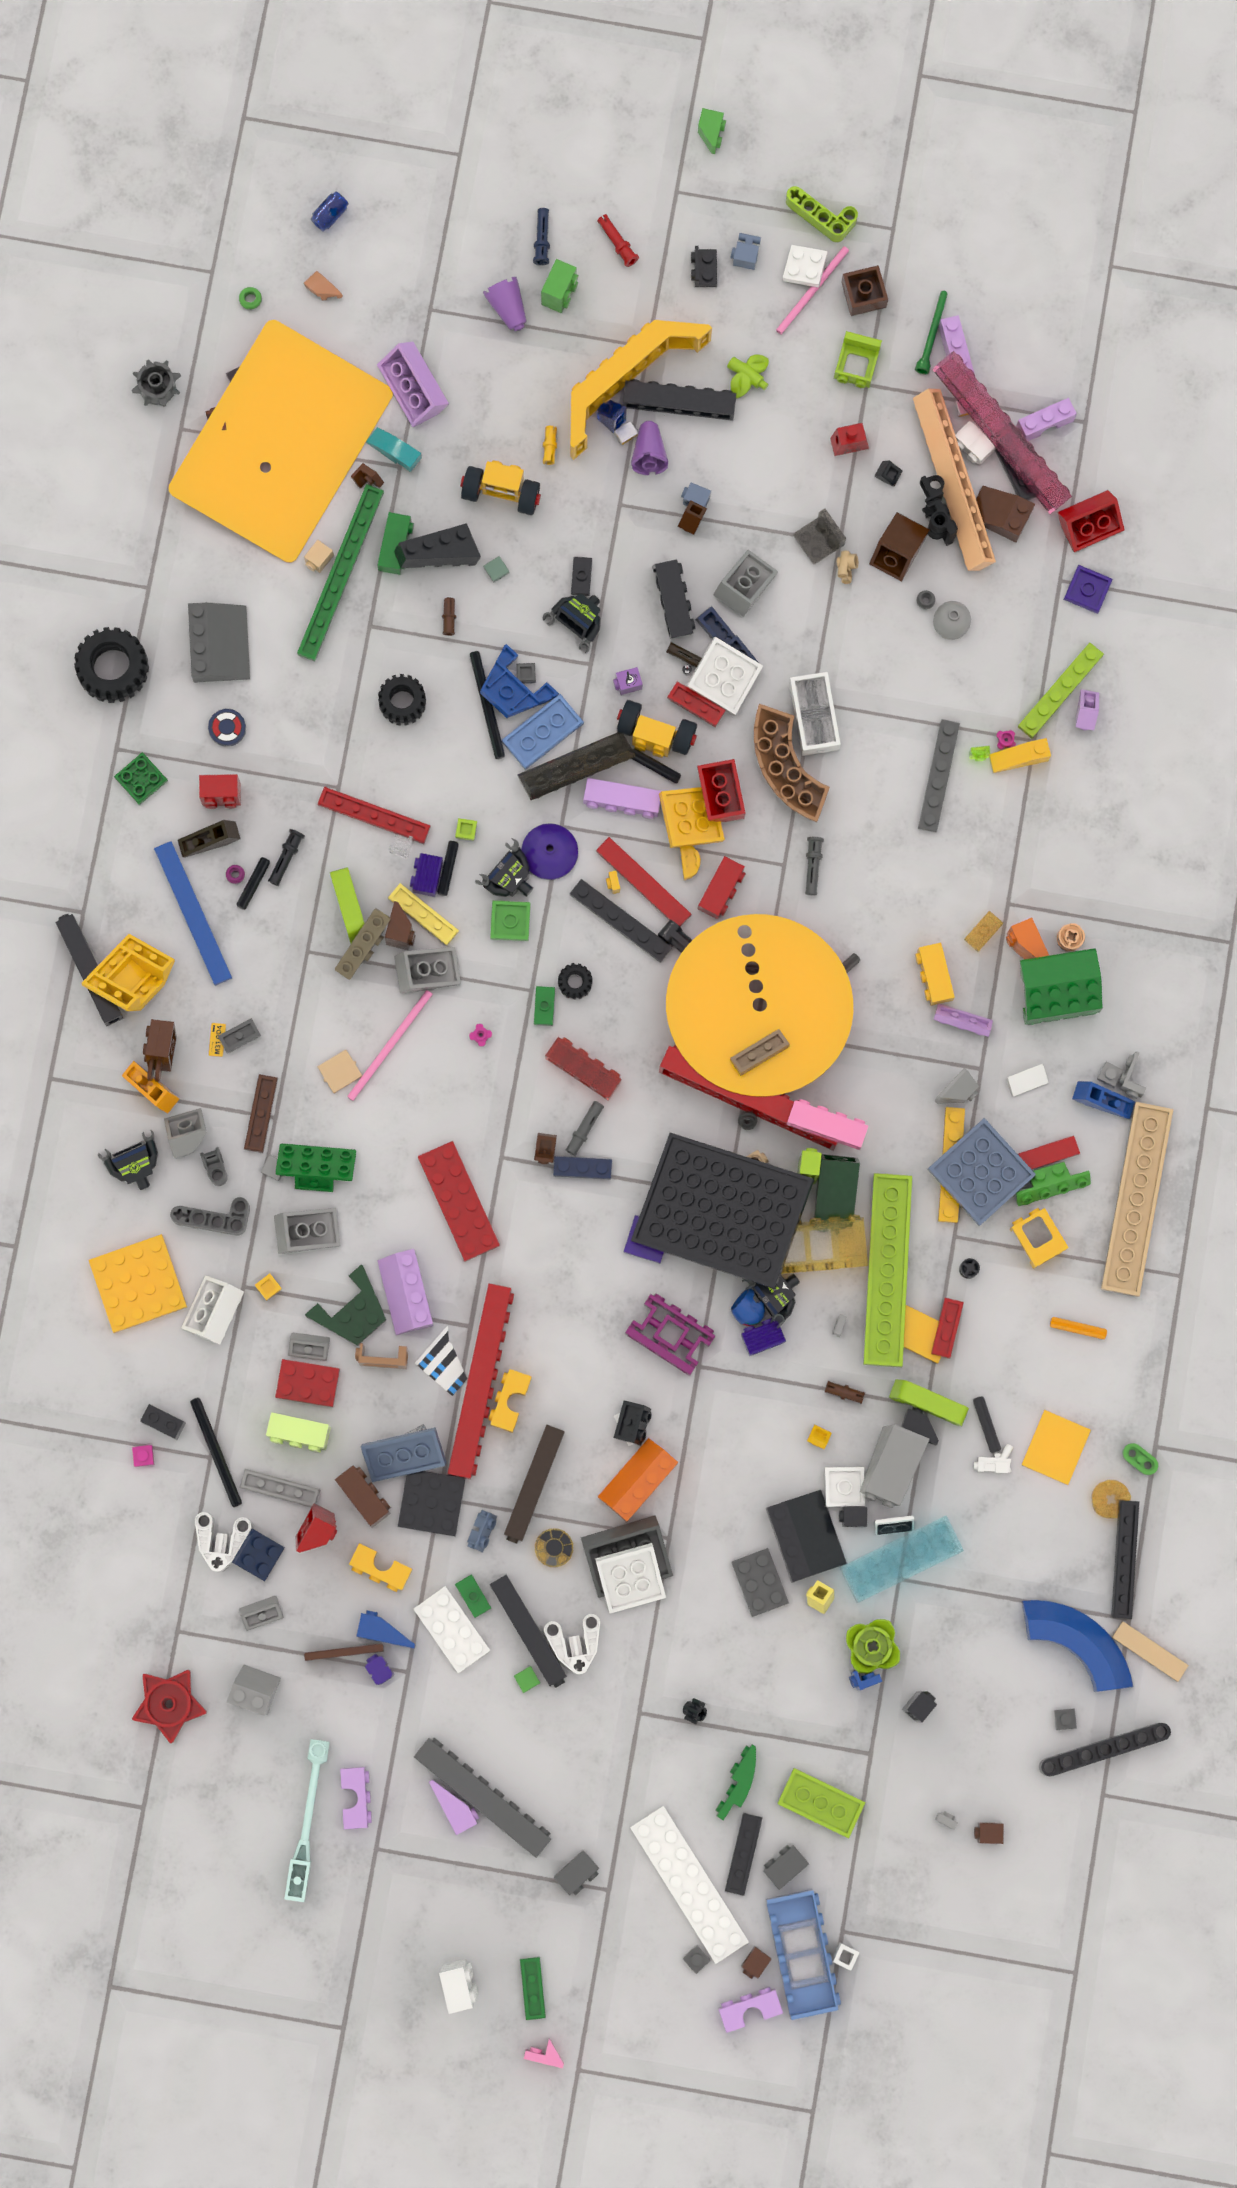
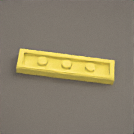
(424, 914)

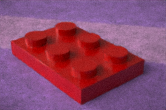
(307, 1383)

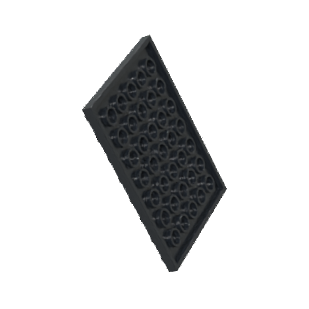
(722, 1210)

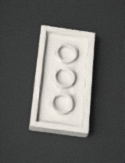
(451, 1629)

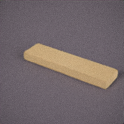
(1150, 1651)

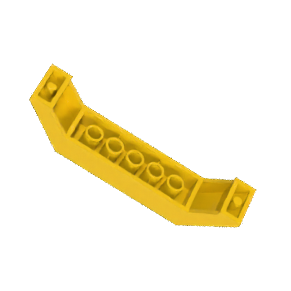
(626, 365)

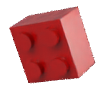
(220, 791)

